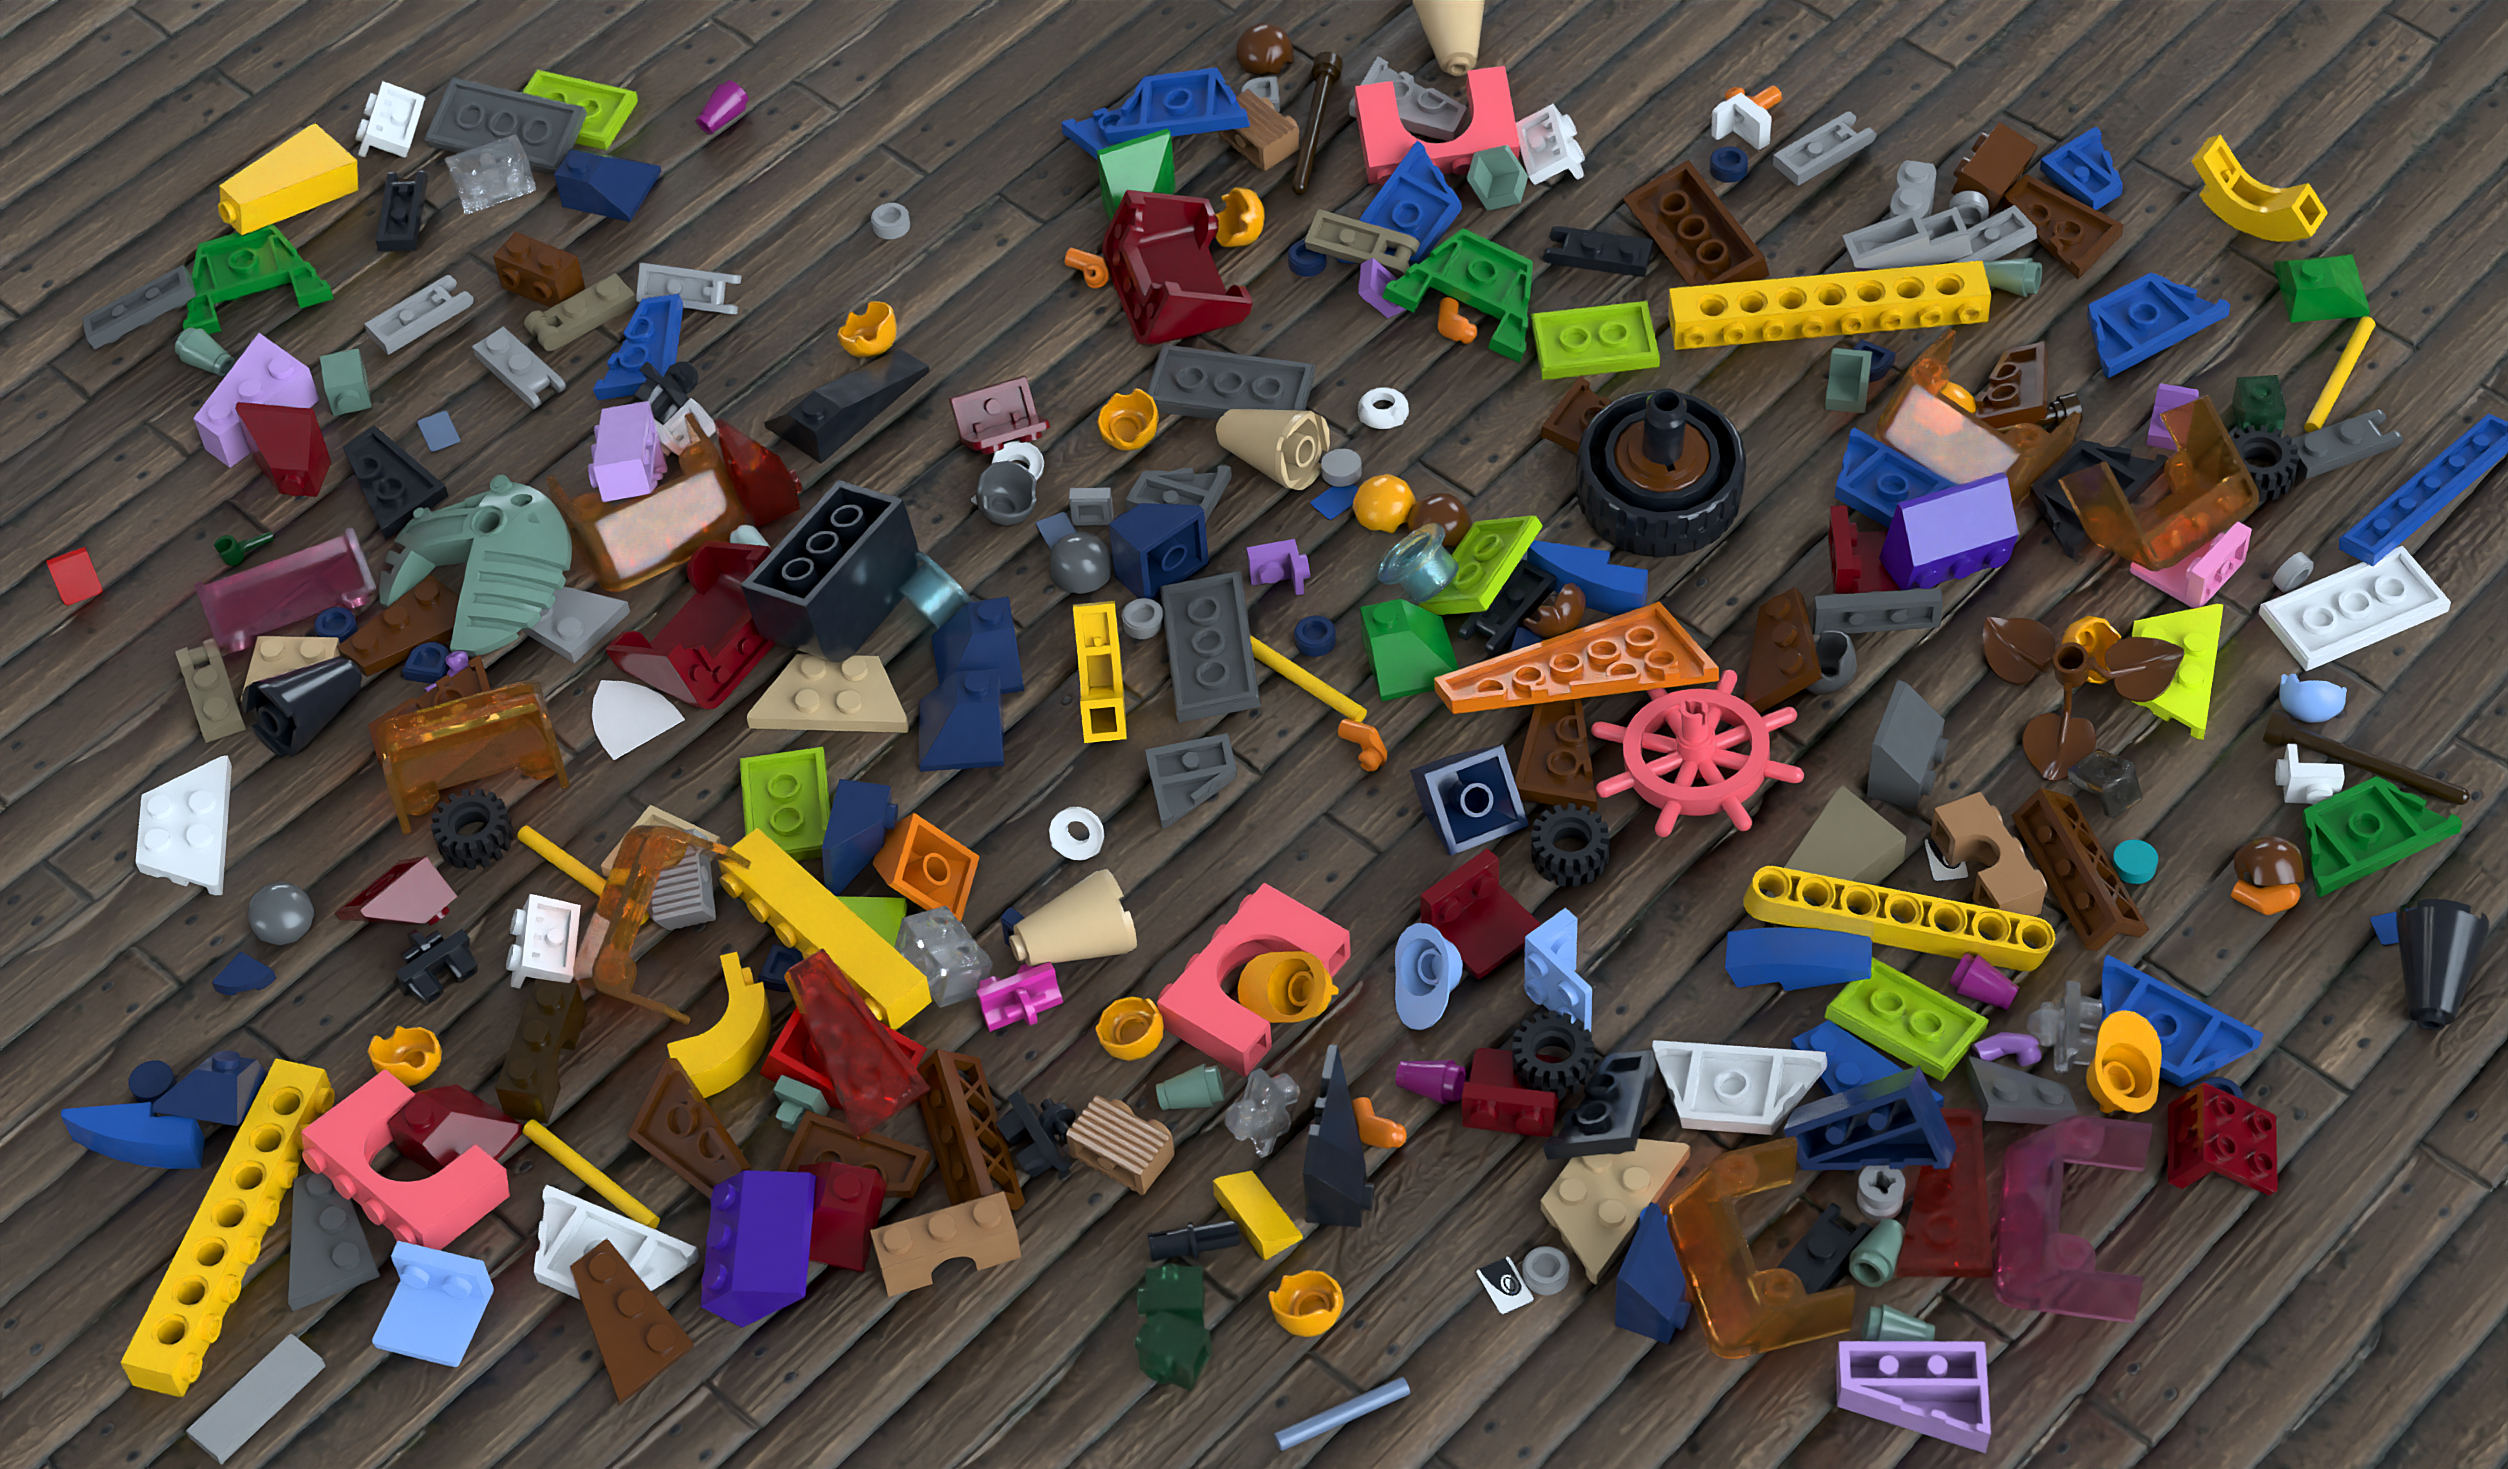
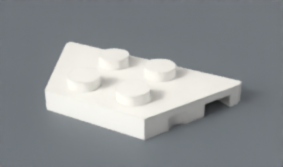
(186, 827)
(1735, 1085)
(577, 1226)

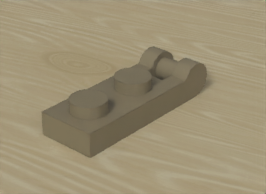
(1360, 241)
(581, 313)
(210, 691)

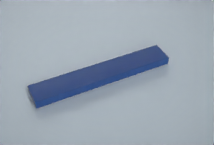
(2427, 491)

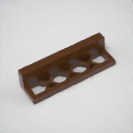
(2077, 869)
(956, 1129)

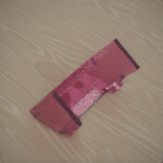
(286, 591)
(2032, 1260)

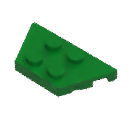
(2368, 831)

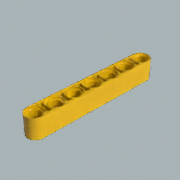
(1917, 910)

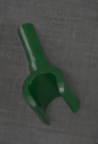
(233, 551)

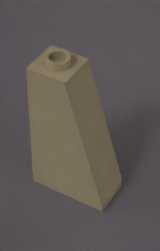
(1847, 844)

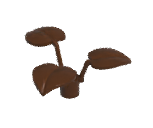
(2054, 743)

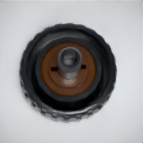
(1665, 474)

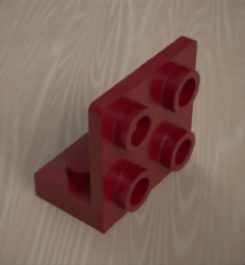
(1856, 556)
(1477, 914)
(2221, 1135)

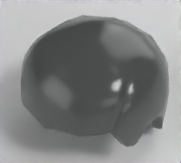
(1006, 493)
(1080, 563)
(1836, 662)
(280, 913)

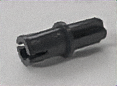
(1193, 1239)

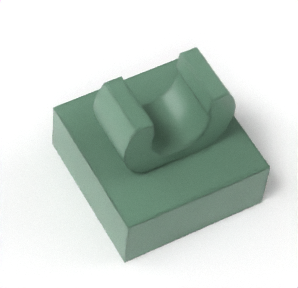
(795, 1100)

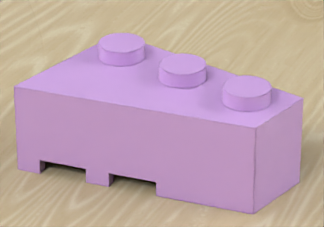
(261, 377)
(626, 452)
(1919, 1387)

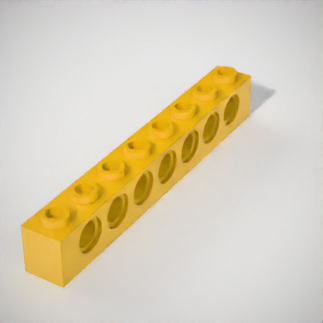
(1829, 305)
(150, 1357)

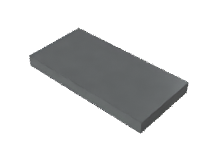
(482, 114)
(1213, 382)
(1209, 646)

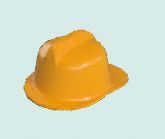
(1286, 986)
(2125, 1064)

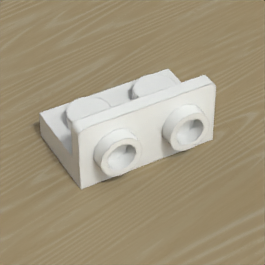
(391, 120)
(1549, 145)
(544, 940)

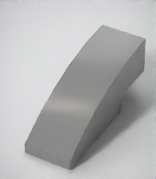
(1909, 241)

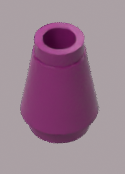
(723, 106)
(1983, 982)
(1433, 1079)

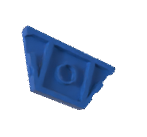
(1182, 103)
(1414, 203)
(2146, 320)
(1879, 478)
(2191, 1033)

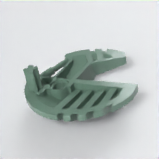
(513, 556)

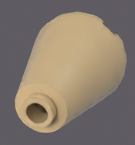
(1452, 31)
(1277, 442)
(1077, 925)

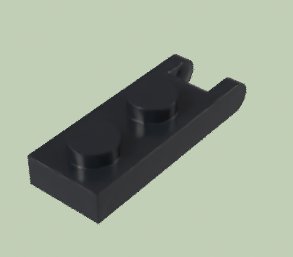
(401, 213)
(1599, 251)
(1515, 602)
(1823, 1251)

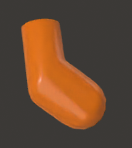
(1765, 98)
(1092, 265)
(1453, 325)
(1367, 736)
(2267, 899)
(1376, 1130)

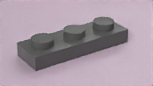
(139, 307)
(1878, 611)

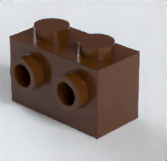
(1995, 166)
(538, 270)

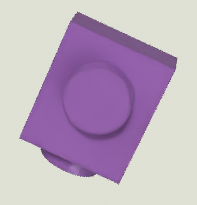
(1372, 286)

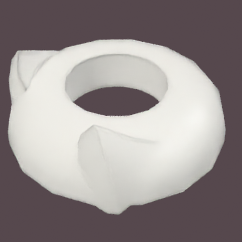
(1383, 418)
(1024, 452)
(1066, 844)

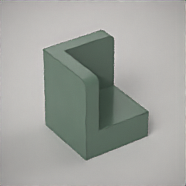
(1497, 177)
(1848, 380)

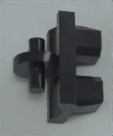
(667, 392)
(430, 957)
(1026, 1120)

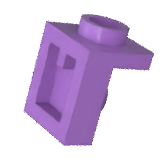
(2167, 398)
(1278, 562)

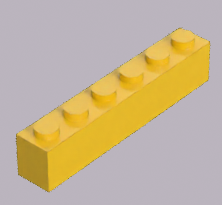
(815, 919)

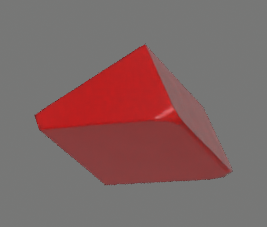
(74, 576)

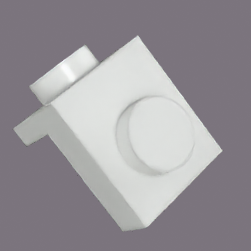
(1743, 118)
(674, 433)
(2307, 781)

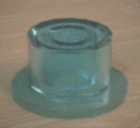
(1420, 564)
(933, 592)

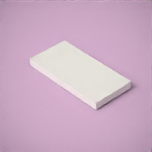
(2354, 608)

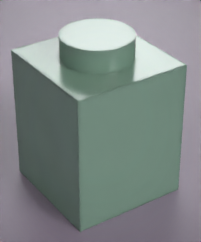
(345, 382)

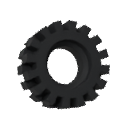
(2273, 450)
(469, 810)
(1570, 825)
(1553, 1033)

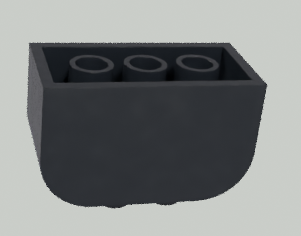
(834, 573)

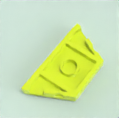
(2190, 690)

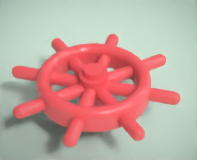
(1697, 752)

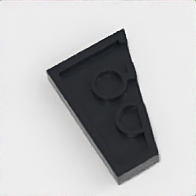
(391, 480)
(1610, 1112)

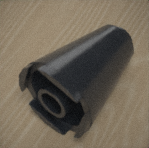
(300, 702)
(2438, 957)

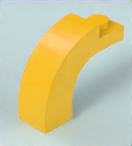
(2250, 205)
(1100, 672)
(736, 1042)

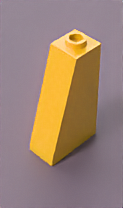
(288, 181)

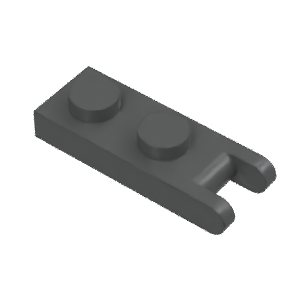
(2344, 443)

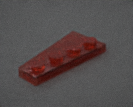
(856, 1050)
(1950, 1210)

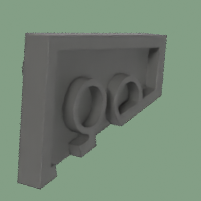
(326, 1243)

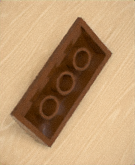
(1696, 229)

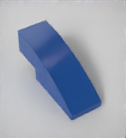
(1605, 586)
(1797, 957)
(137, 1135)

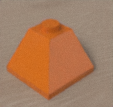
(927, 865)

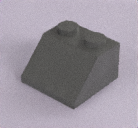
(1906, 749)

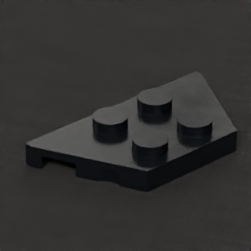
(2051, 501)

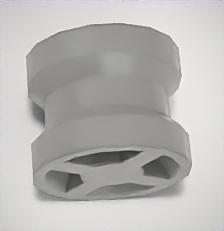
(1877, 1203)

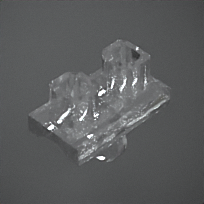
(2063, 1027)
(1262, 1110)

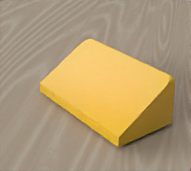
(1256, 1212)

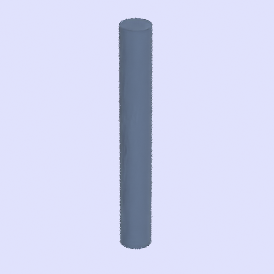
(1341, 1413)

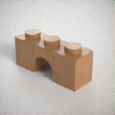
(1975, 832)
(973, 1229)

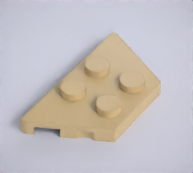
(830, 697)
(1601, 1199)

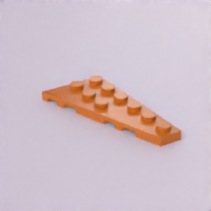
(1606, 658)

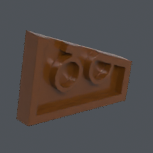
(2064, 225)
(2016, 388)
(1573, 415)
(685, 1131)

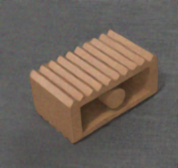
(1269, 135)
(1120, 1143)

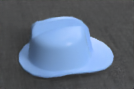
(1425, 975)

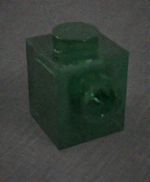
(2256, 410)
(1174, 1291)
(1173, 1350)

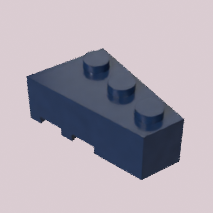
(1873, 1125)

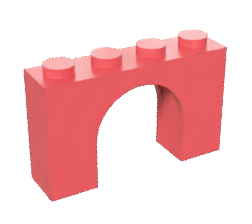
(1388, 142)
(1209, 1019)
(417, 1212)

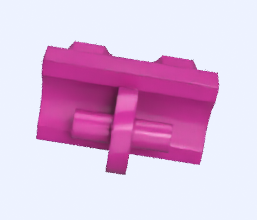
(1018, 996)

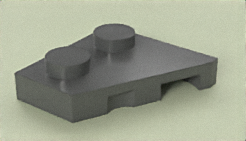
(1180, 488)
(1189, 774)
(2016, 1095)

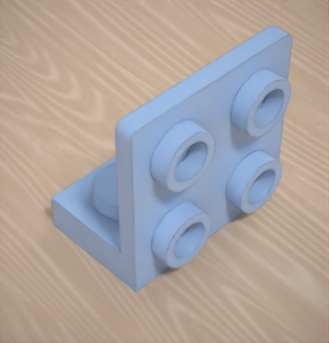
(1552, 967)
(434, 1304)

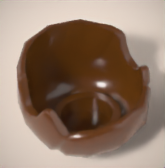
(1264, 49)
(1444, 510)
(1558, 613)
(2270, 861)

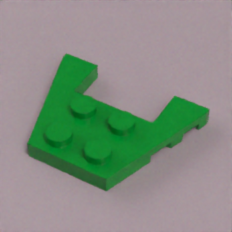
(245, 265)
(1480, 276)

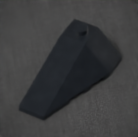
(836, 411)
(1334, 1158)

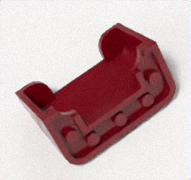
(1166, 270)
(711, 638)

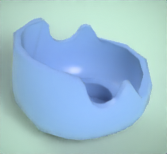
(2311, 699)

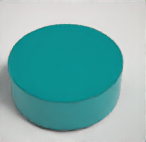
(2135, 861)

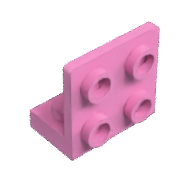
(2204, 570)

